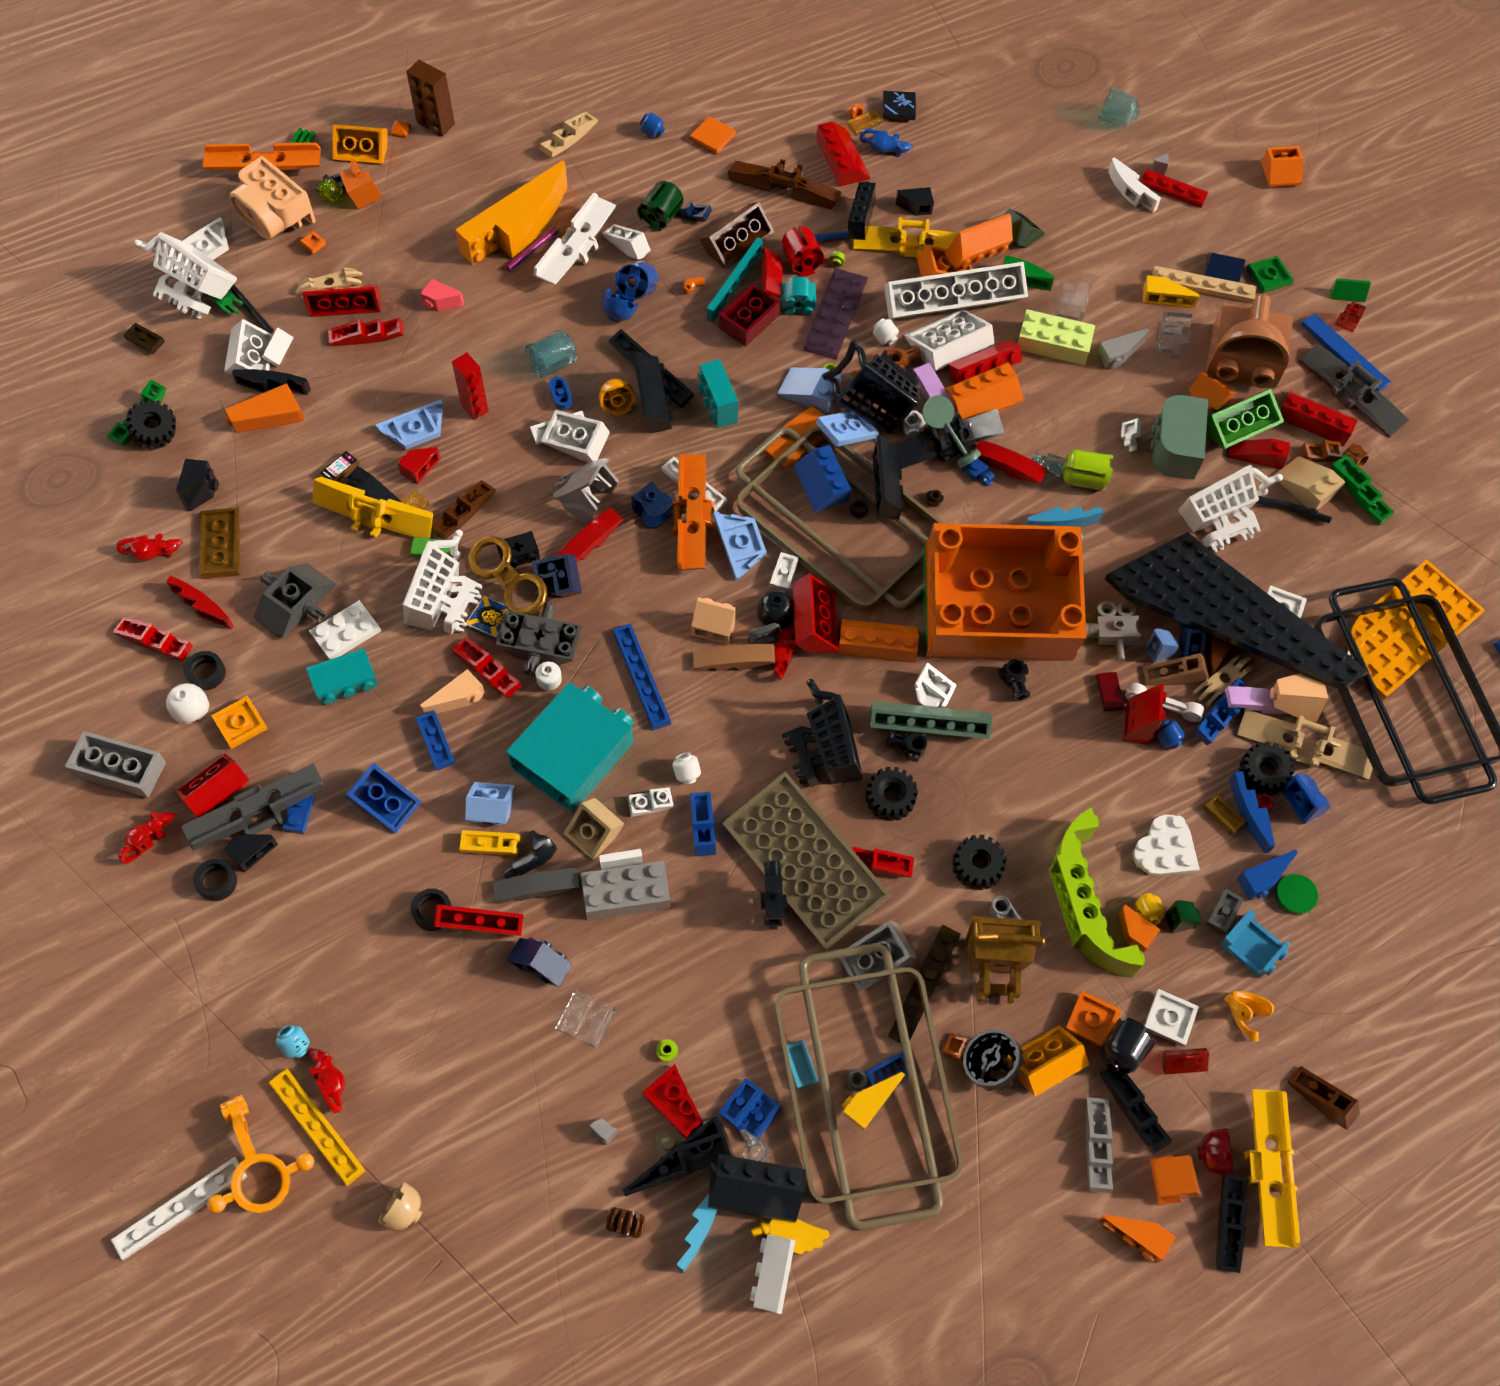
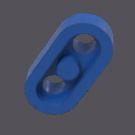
(562, 394)

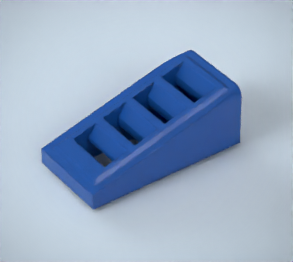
(877, 1068)

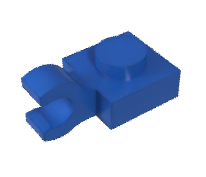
(979, 470)

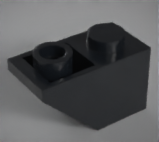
(916, 201)

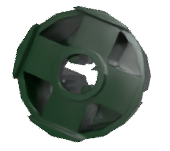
(660, 205)

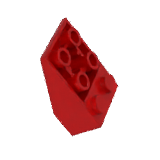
(1144, 715)

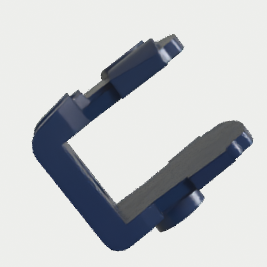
(652, 505)

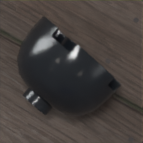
(776, 608)

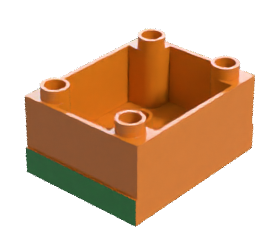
(1003, 592)

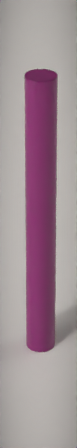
(532, 248)

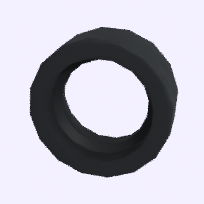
(202, 657)
(209, 866)
(419, 899)

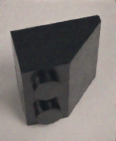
(196, 483)

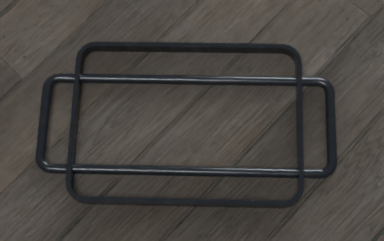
(1465, 667)

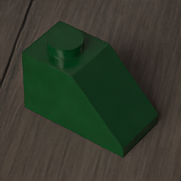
(1182, 916)

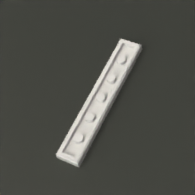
(175, 1210)

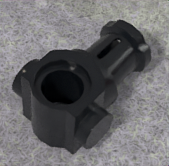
(1015, 680)
(906, 744)

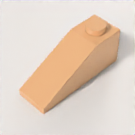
(456, 694)

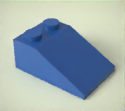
(382, 798)

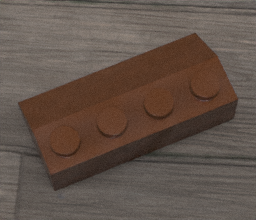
(737, 234)

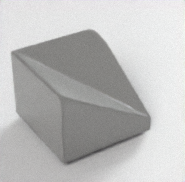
(603, 1131)

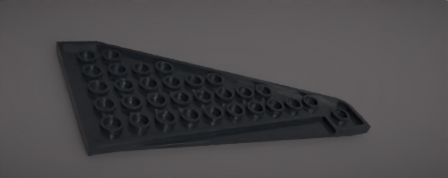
(1210, 595)

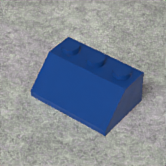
(823, 479)

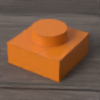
(313, 242)

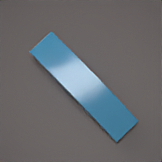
(1072, 517)

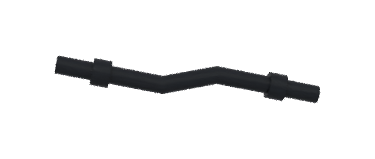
(1310, 513)

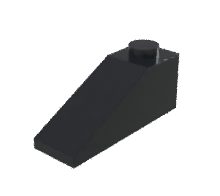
(373, 488)

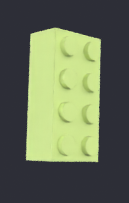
(1056, 337)

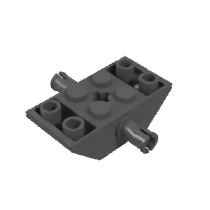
(292, 598)
(538, 638)

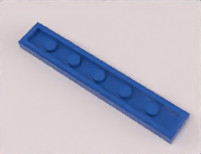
(1341, 348)
(641, 677)

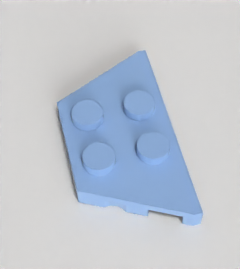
(414, 426)
(740, 541)

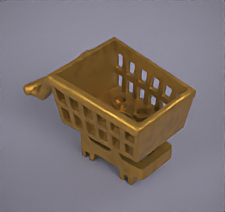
(1001, 947)

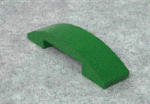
(151, 391)

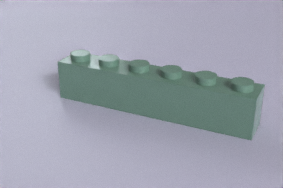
(930, 719)

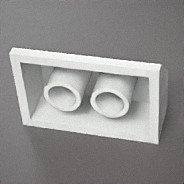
(246, 348)
(773, 1273)

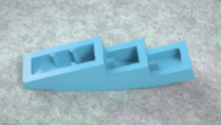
(704, 1217)

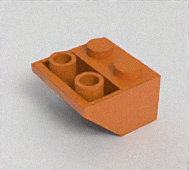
(1283, 166)

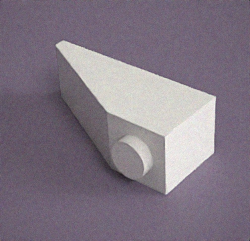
(629, 241)

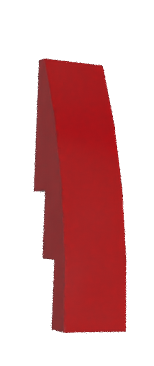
(772, 272)
(364, 333)
(1012, 462)
(592, 535)
(202, 604)
(152, 638)
(486, 667)
(886, 862)

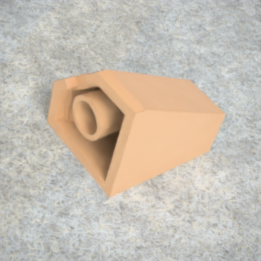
(1300, 696)

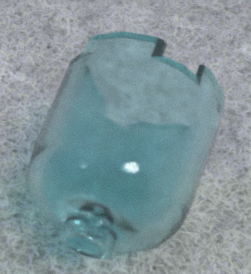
(1119, 108)

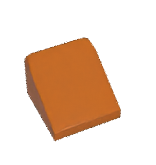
(955, 1047)

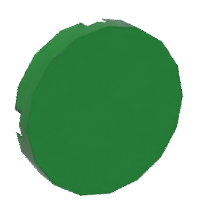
(1296, 894)

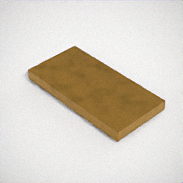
(219, 543)

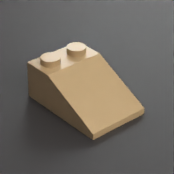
(1310, 482)

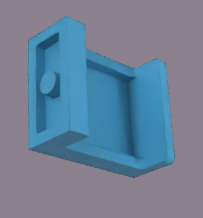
(1254, 946)

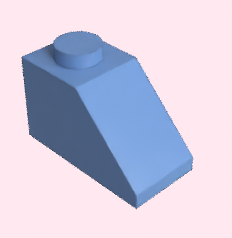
(1161, 645)

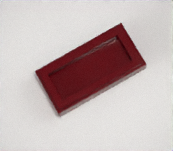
(1110, 691)

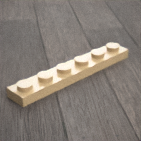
(1209, 285)

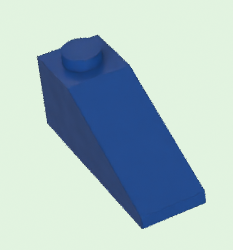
(1261, 878)

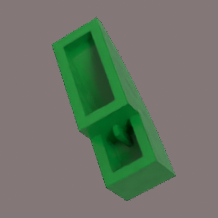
(1035, 276)

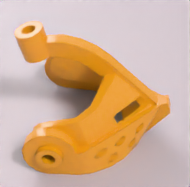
(1243, 1007)

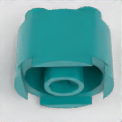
(798, 296)

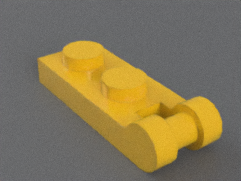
(489, 843)

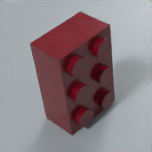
(749, 314)

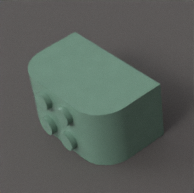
(1180, 436)

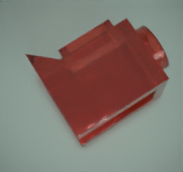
(1350, 316)

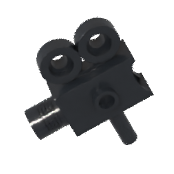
(773, 898)

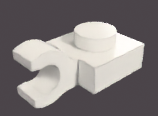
(1129, 433)

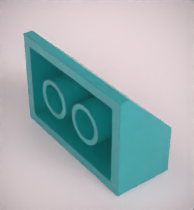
(342, 676)

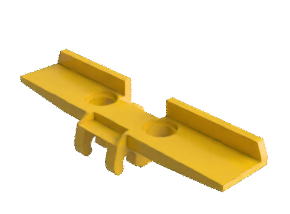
(909, 245)
(370, 511)
(1279, 1213)

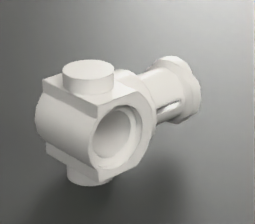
(913, 424)

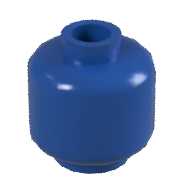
(652, 125)
(1169, 734)

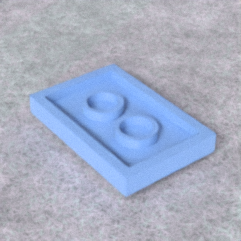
(846, 428)

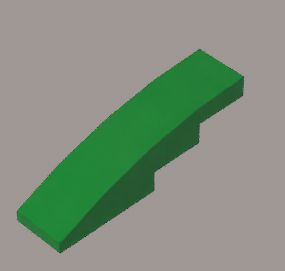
(1359, 486)

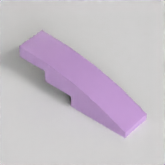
(930, 384)
(1251, 699)

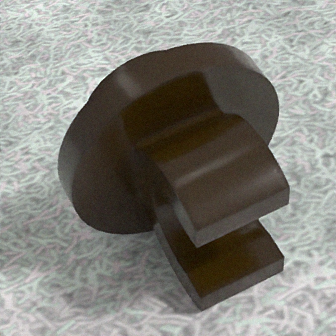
(549, 591)

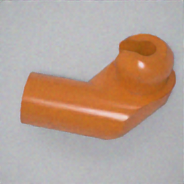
(691, 283)

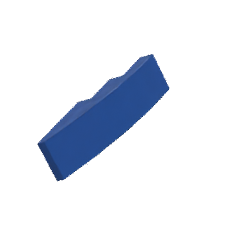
(1217, 717)
(1256, 817)

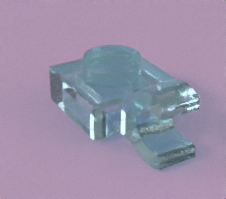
(1051, 462)

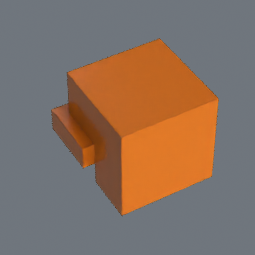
(360, 186)
(1174, 1179)

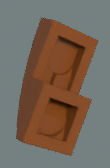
(1322, 452)

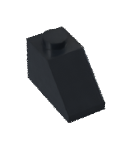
(250, 848)

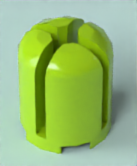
(1087, 469)

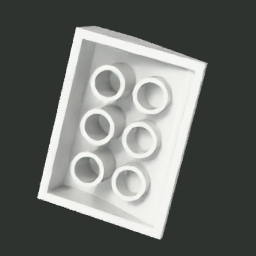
(951, 338)

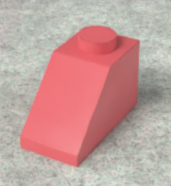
(441, 297)

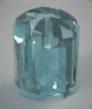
(552, 353)

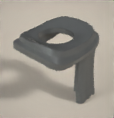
(764, 634)

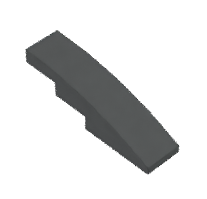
(536, 884)

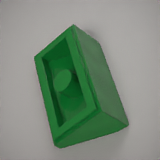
(1350, 290)

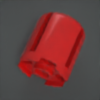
(802, 250)

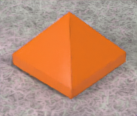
(400, 128)

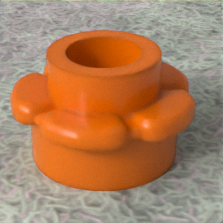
(856, 110)

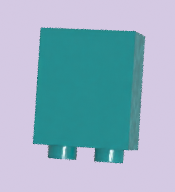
(571, 745)

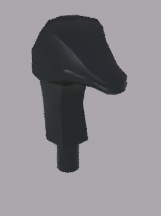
(542, 851)

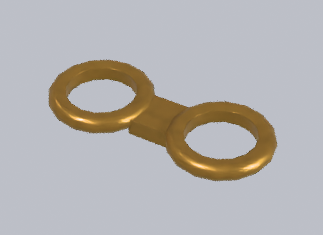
(507, 575)

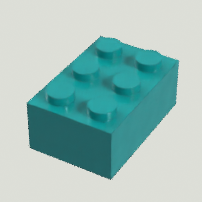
(718, 393)

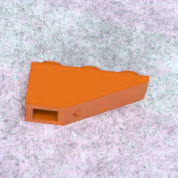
(1144, 1235)

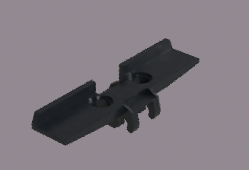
(977, 427)

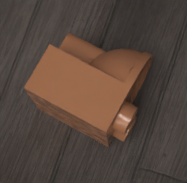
(1250, 344)

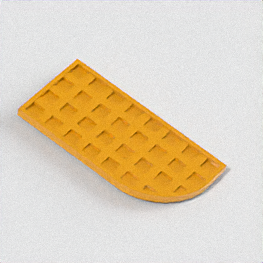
(1391, 638)

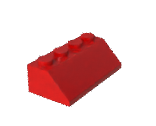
(841, 154)
(342, 300)
(1317, 418)
(815, 616)

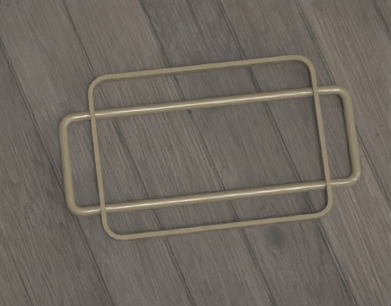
(754, 486)
(846, 1196)

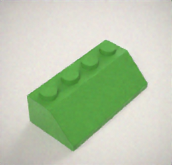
(1244, 419)

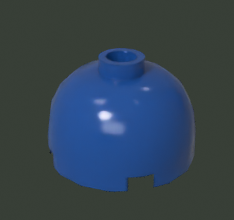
(617, 306)

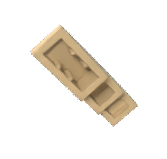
(568, 135)

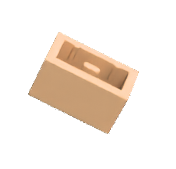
(713, 621)

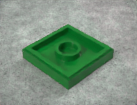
(1270, 274)

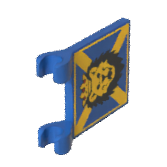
(487, 617)

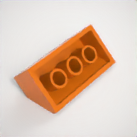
(980, 242)
(987, 391)
(878, 640)

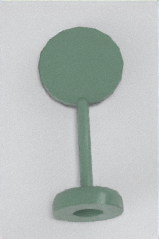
(938, 413)

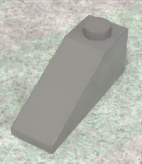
(1119, 349)

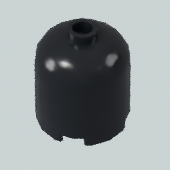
(1126, 1046)

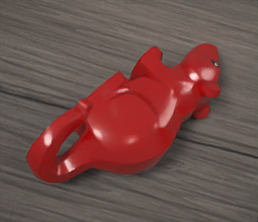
(146, 549)
(783, 651)
(141, 836)
(330, 1081)

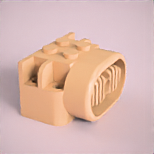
(269, 199)

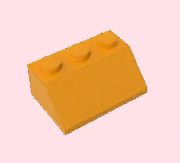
(359, 143)
(1050, 1060)

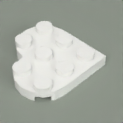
(1166, 848)

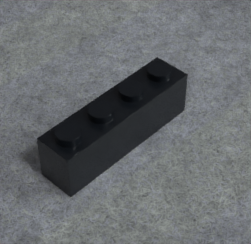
(862, 210)

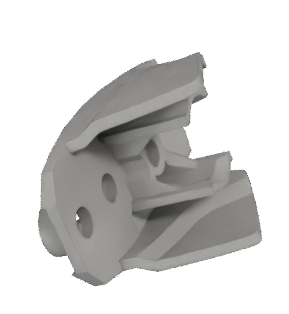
(575, 490)

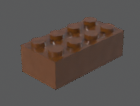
(430, 97)

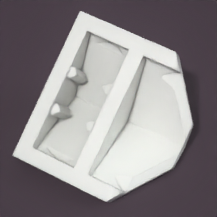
(933, 687)

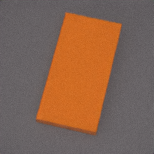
(801, 424)

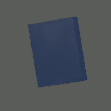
(1224, 266)

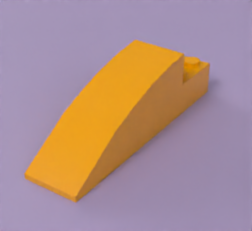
(514, 219)

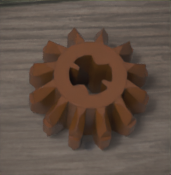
(625, 1222)

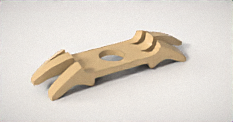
(340, 278)
(1216, 685)

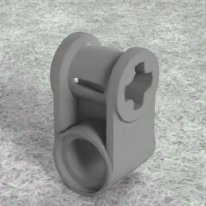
(1009, 911)

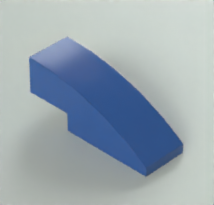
(703, 824)

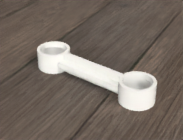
(1190, 711)

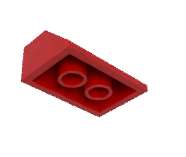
(212, 785)

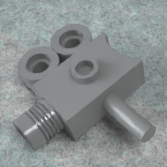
(1114, 629)

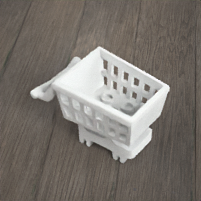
(180, 261)
(1245, 496)
(447, 569)

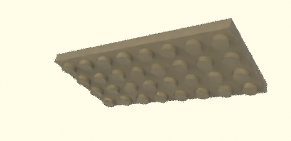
(818, 868)

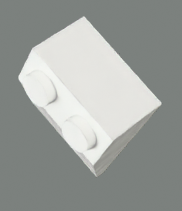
(576, 435)

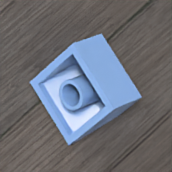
(489, 803)

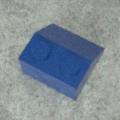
(1305, 798)

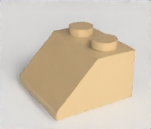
(593, 828)

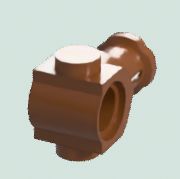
(903, 357)
(1356, 454)

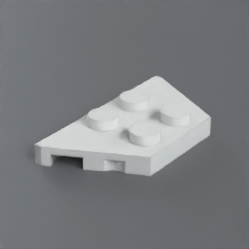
(210, 239)

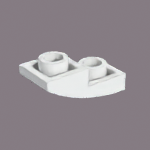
(651, 802)

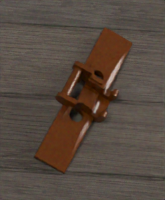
(803, 188)

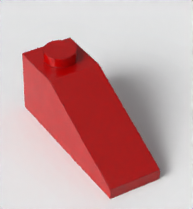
(1261, 451)

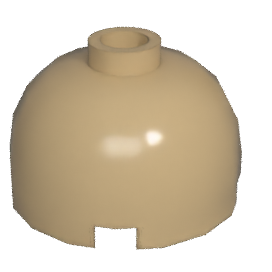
(402, 1208)

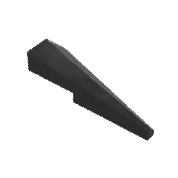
(687, 1157)

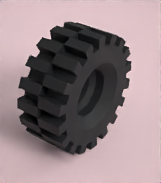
(147, 435)
(1275, 759)
(895, 780)
(975, 876)

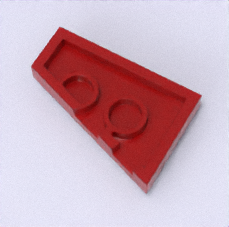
(673, 1102)

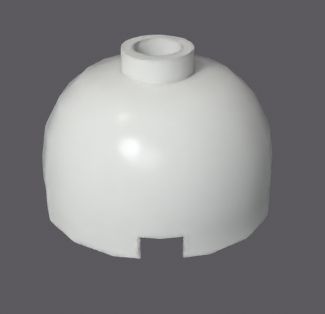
(187, 703)

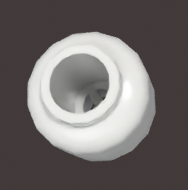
(885, 332)
(548, 675)
(686, 768)

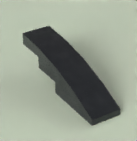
(267, 380)
(1136, 1110)
(1231, 1223)

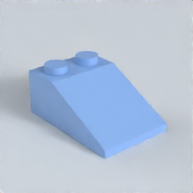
(808, 388)

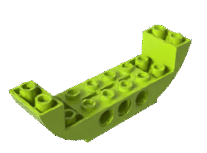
(1082, 907)

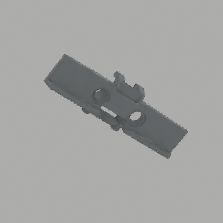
(1347, 390)
(217, 823)

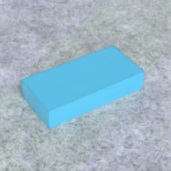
(801, 1065)

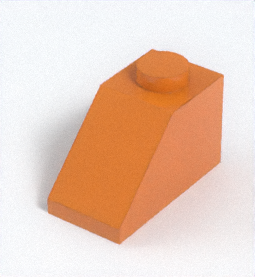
(1136, 929)

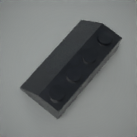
(653, 392)
(886, 480)
(756, 1188)

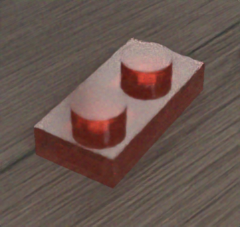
(1185, 1061)

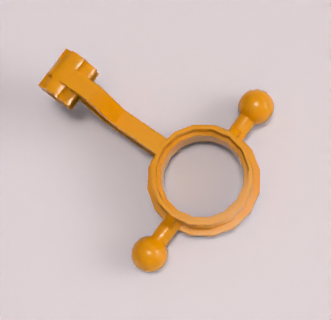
(234, 1111)

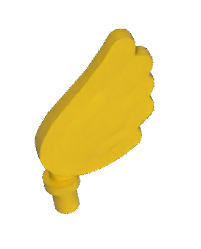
(806, 1235)

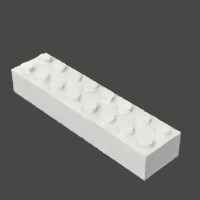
(955, 290)

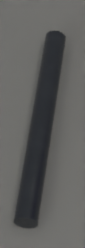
(251, 309)

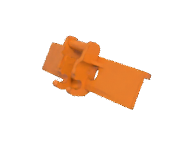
(230, 156)
(692, 545)

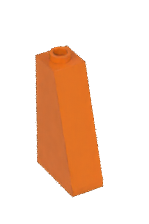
(265, 410)

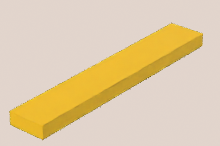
(317, 1127)

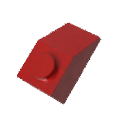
(418, 463)

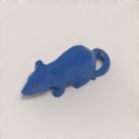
(882, 142)

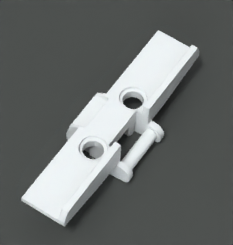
(574, 242)

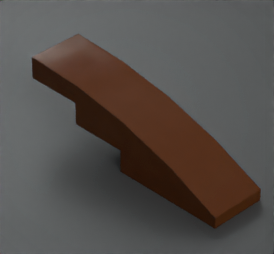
(463, 510)

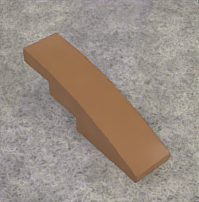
(734, 656)

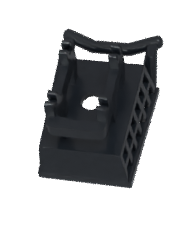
(881, 383)
(824, 719)

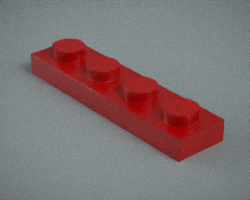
(1174, 188)

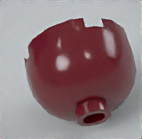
(1216, 1152)

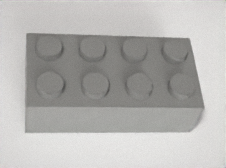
(115, 764)
(625, 890)

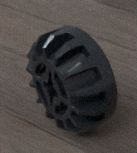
(987, 1057)

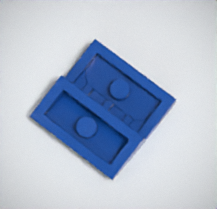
(750, 1109)

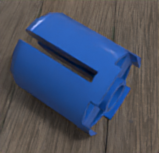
(636, 280)

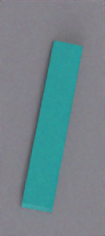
(734, 279)

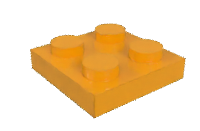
(239, 722)

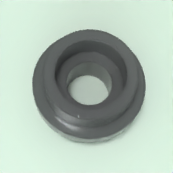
(861, 1075)

